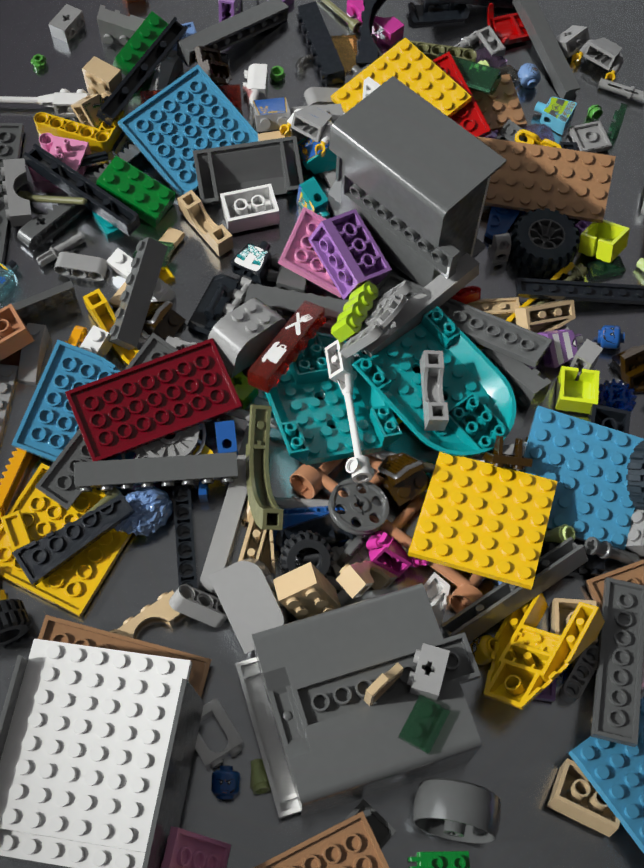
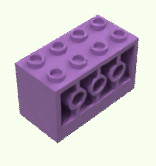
(349, 252)

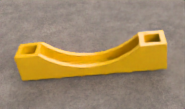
(105, 319)

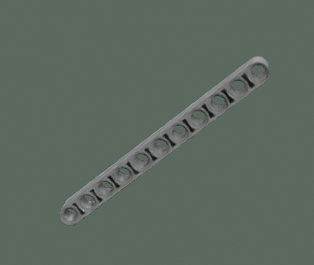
(229, 518)

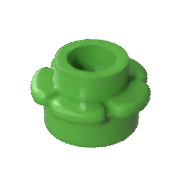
(39, 61)
(277, 73)
(595, 112)

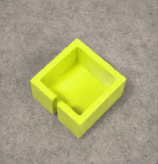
(604, 240)
(579, 394)

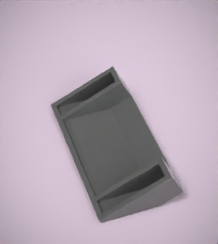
(248, 166)

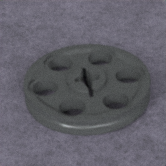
(355, 513)

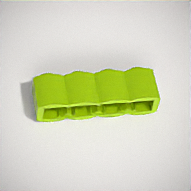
(354, 311)

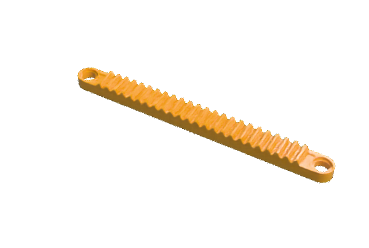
(21, 458)

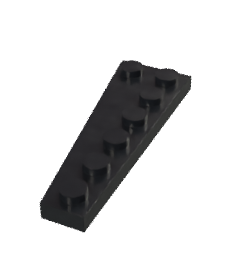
(57, 548)

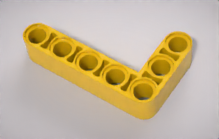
(99, 139)

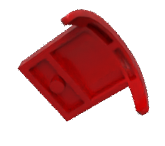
(507, 27)

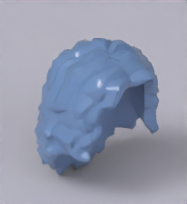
(151, 511)

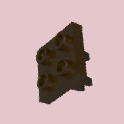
(515, 461)

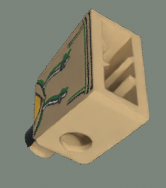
(87, 109)

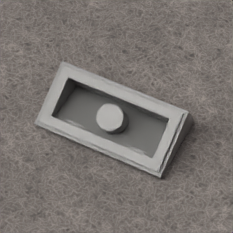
(491, 41)

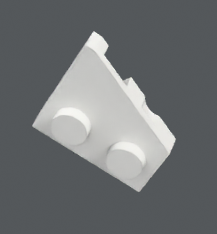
(437, 592)

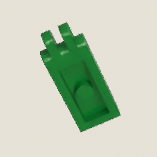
(441, 859)

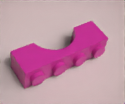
(387, 29)

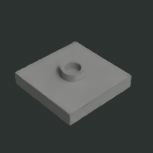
(590, 137)

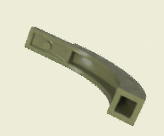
(260, 496)

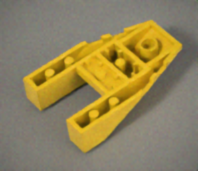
(532, 658)

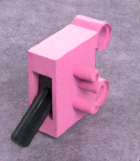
(69, 151)

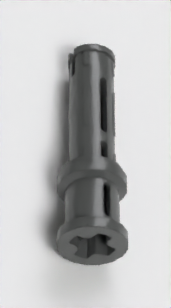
(606, 550)

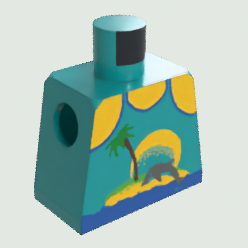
(312, 197)

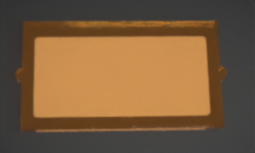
(347, 50)

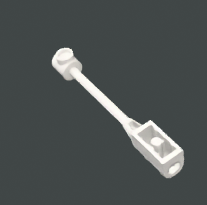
(255, 87)
(60, 101)
(342, 372)

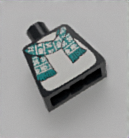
(253, 262)

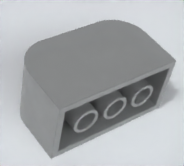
(245, 334)
(249, 599)

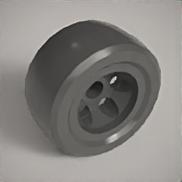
(457, 810)

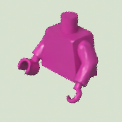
(390, 554)

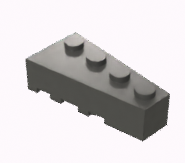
(525, 383)

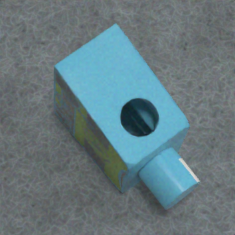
(556, 113)

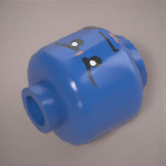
(610, 337)
(225, 782)

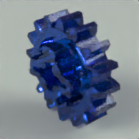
(610, 391)

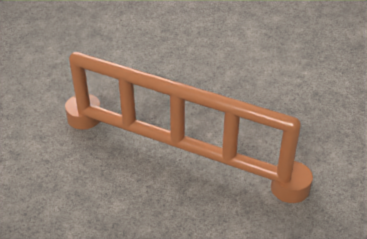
(309, 481)

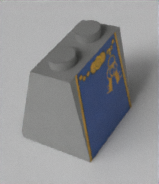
(270, 114)

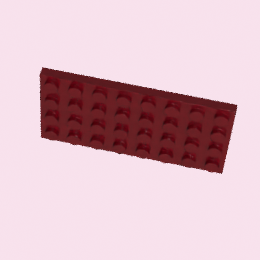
(153, 400)

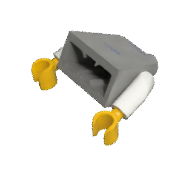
(312, 123)

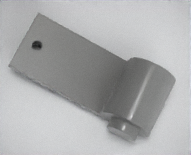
(319, 95)

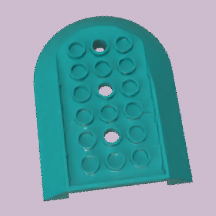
(471, 383)
(306, 419)

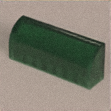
(478, 76)

